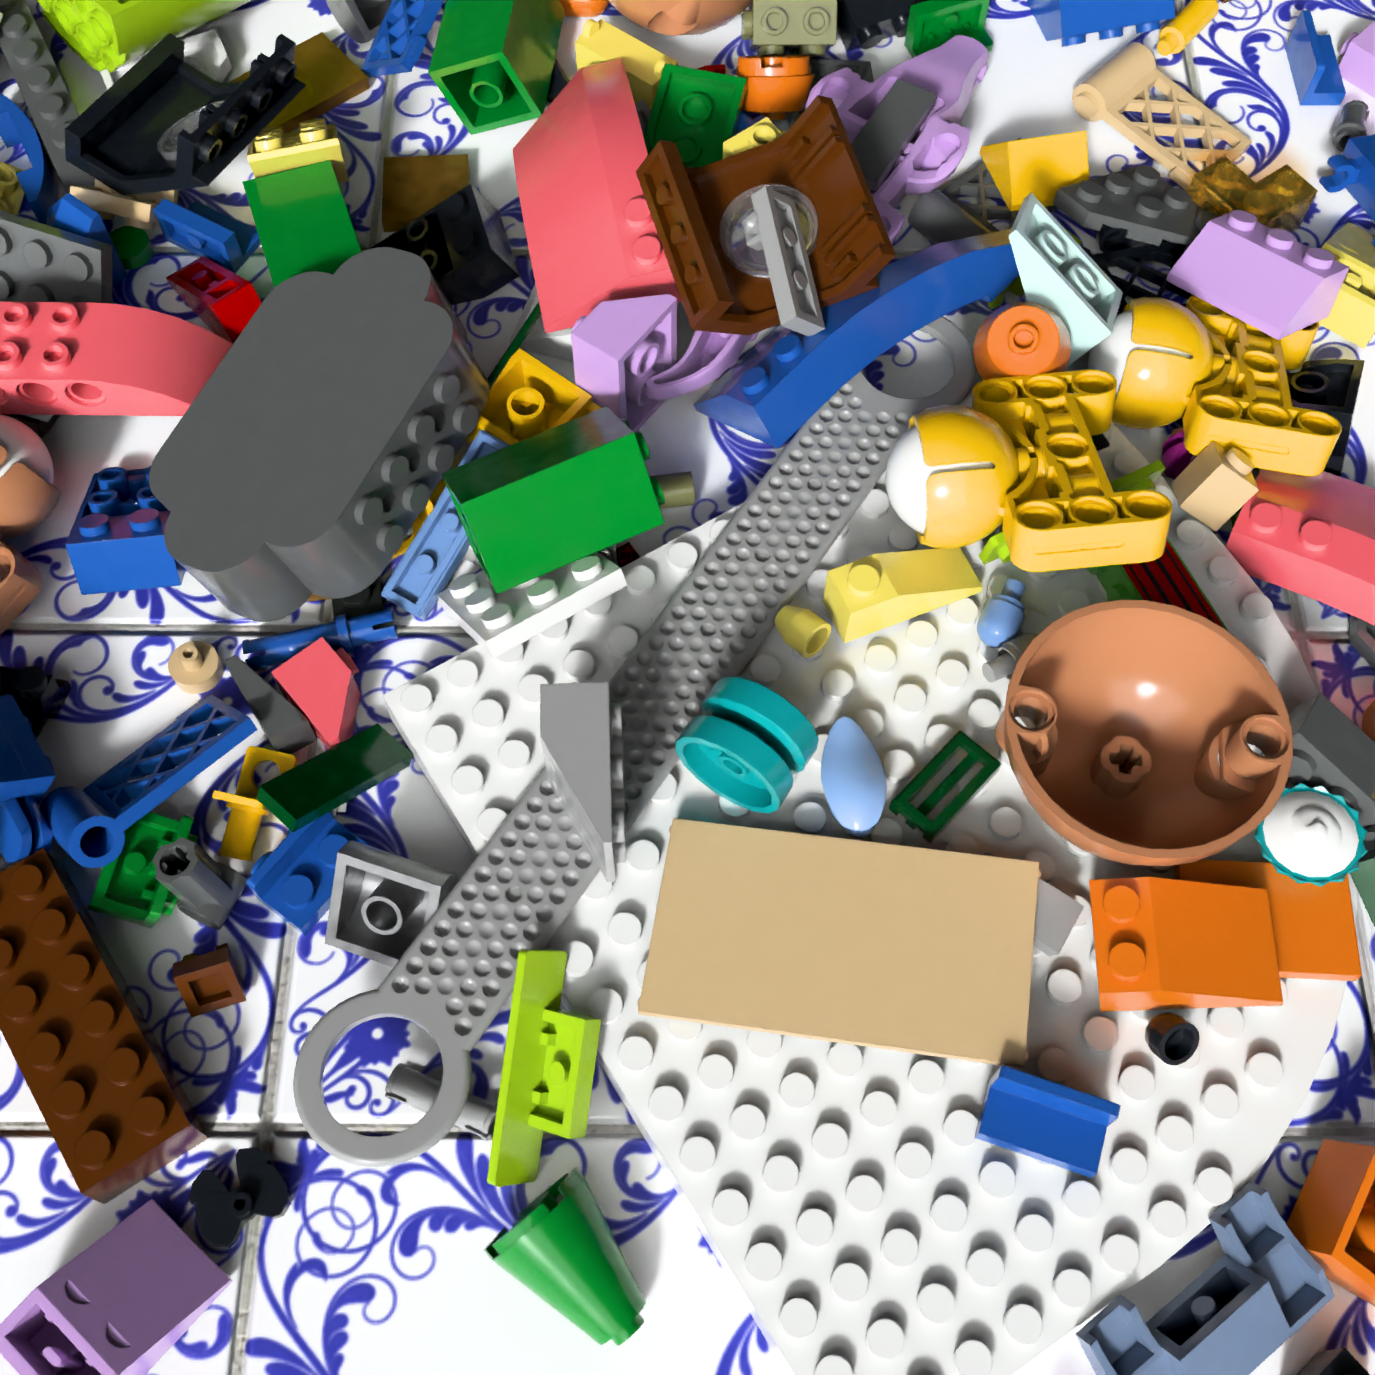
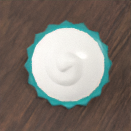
(1312, 836)

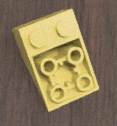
(281, 151)
(1355, 305)

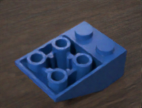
(121, 536)

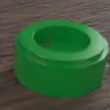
(132, 246)

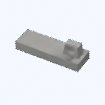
(778, 232)

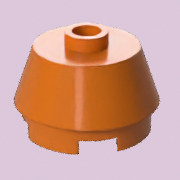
(775, 83)
(1021, 342)

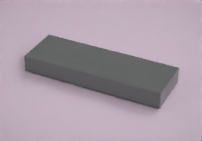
(891, 130)

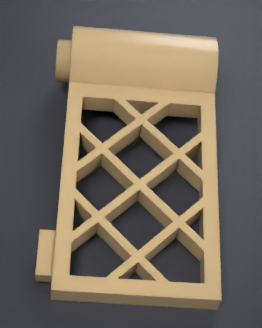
(1130, 76)

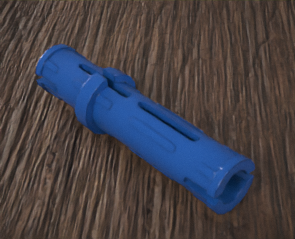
(341, 633)

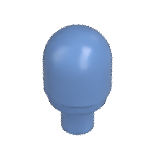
(1002, 615)

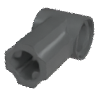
(202, 884)

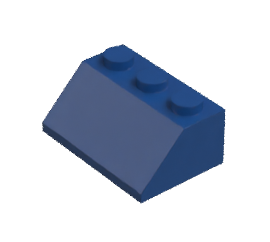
(1075, 18)

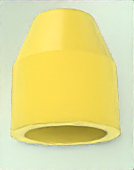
(802, 629)

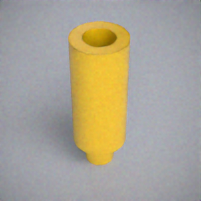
(1186, 26)

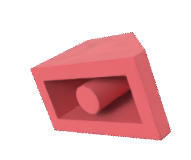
(323, 689)

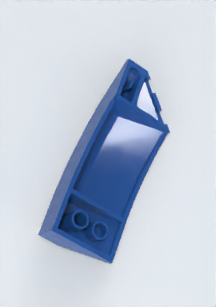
(796, 374)

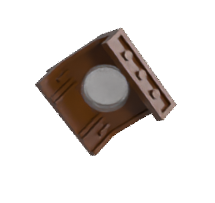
(703, 209)

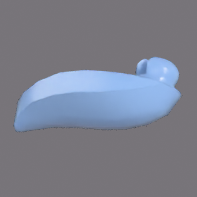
(853, 778)

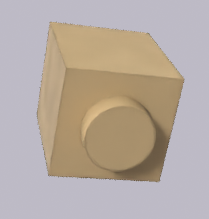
(1215, 485)

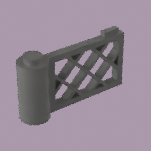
(946, 218)

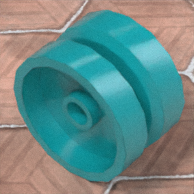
(747, 744)

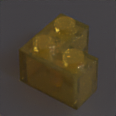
(1276, 200)

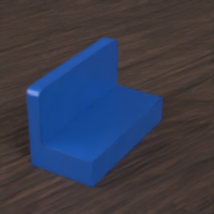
(1313, 65)
(207, 233)
(1045, 1120)

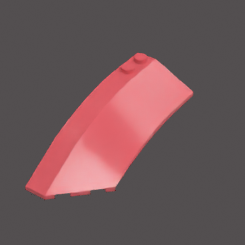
(584, 201)
(1311, 538)

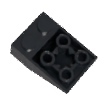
(461, 245)

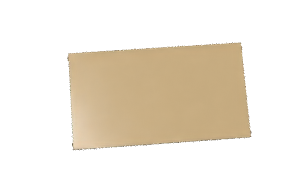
(844, 941)

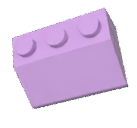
(1259, 274)
(621, 349)

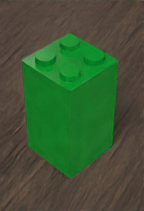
(496, 59)
(301, 221)
(556, 497)

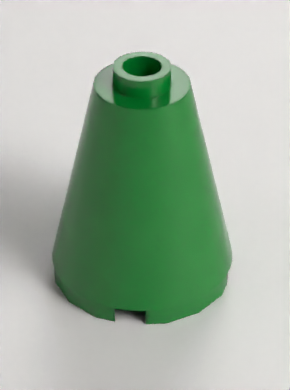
(572, 1261)

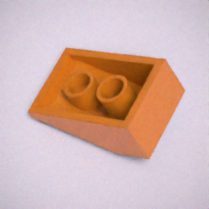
(1182, 945)
(1338, 1215)

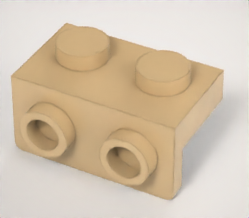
(136, 207)

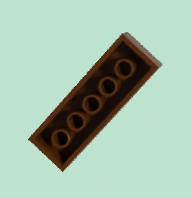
(84, 1037)

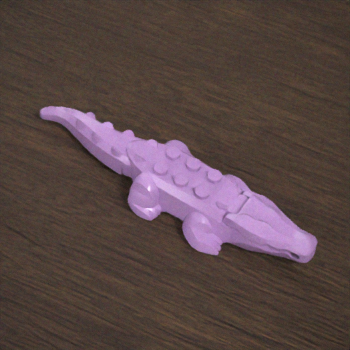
(924, 165)

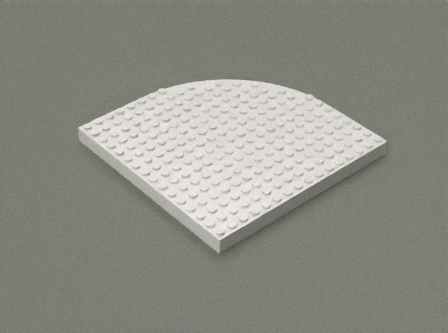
(850, 1172)

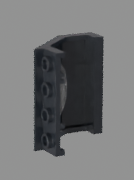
(175, 125)

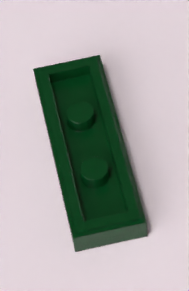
(333, 777)

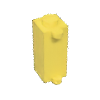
(642, 63)

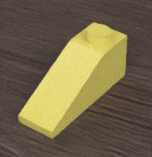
(895, 588)

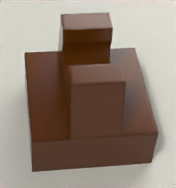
(209, 981)

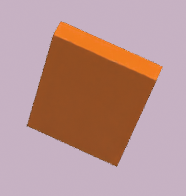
(1309, 921)

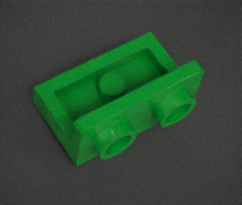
(938, 21)
(128, 884)

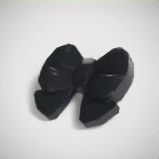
(261, 1193)

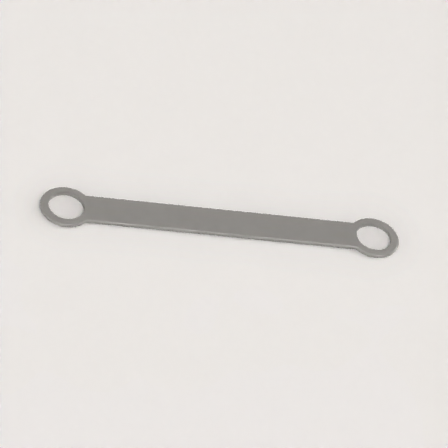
(536, 861)

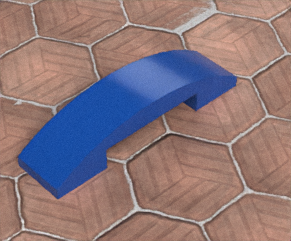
(37, 182)

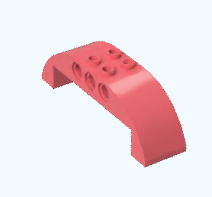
(101, 359)

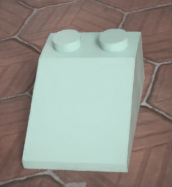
(1063, 277)

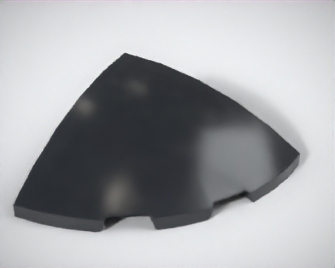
(1332, 389)

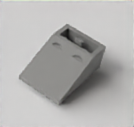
(585, 765)

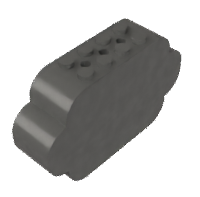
(319, 436)

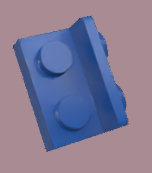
(300, 872)

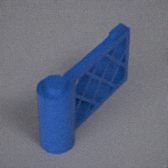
(401, 34)
(94, 819)

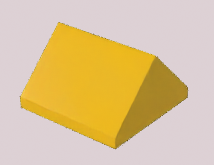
(1037, 166)

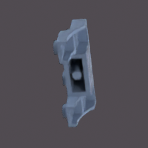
(1229, 1313)

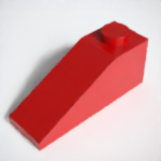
(216, 296)

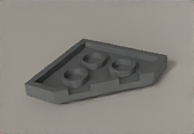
(1135, 202)

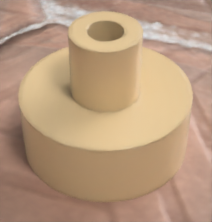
(195, 667)

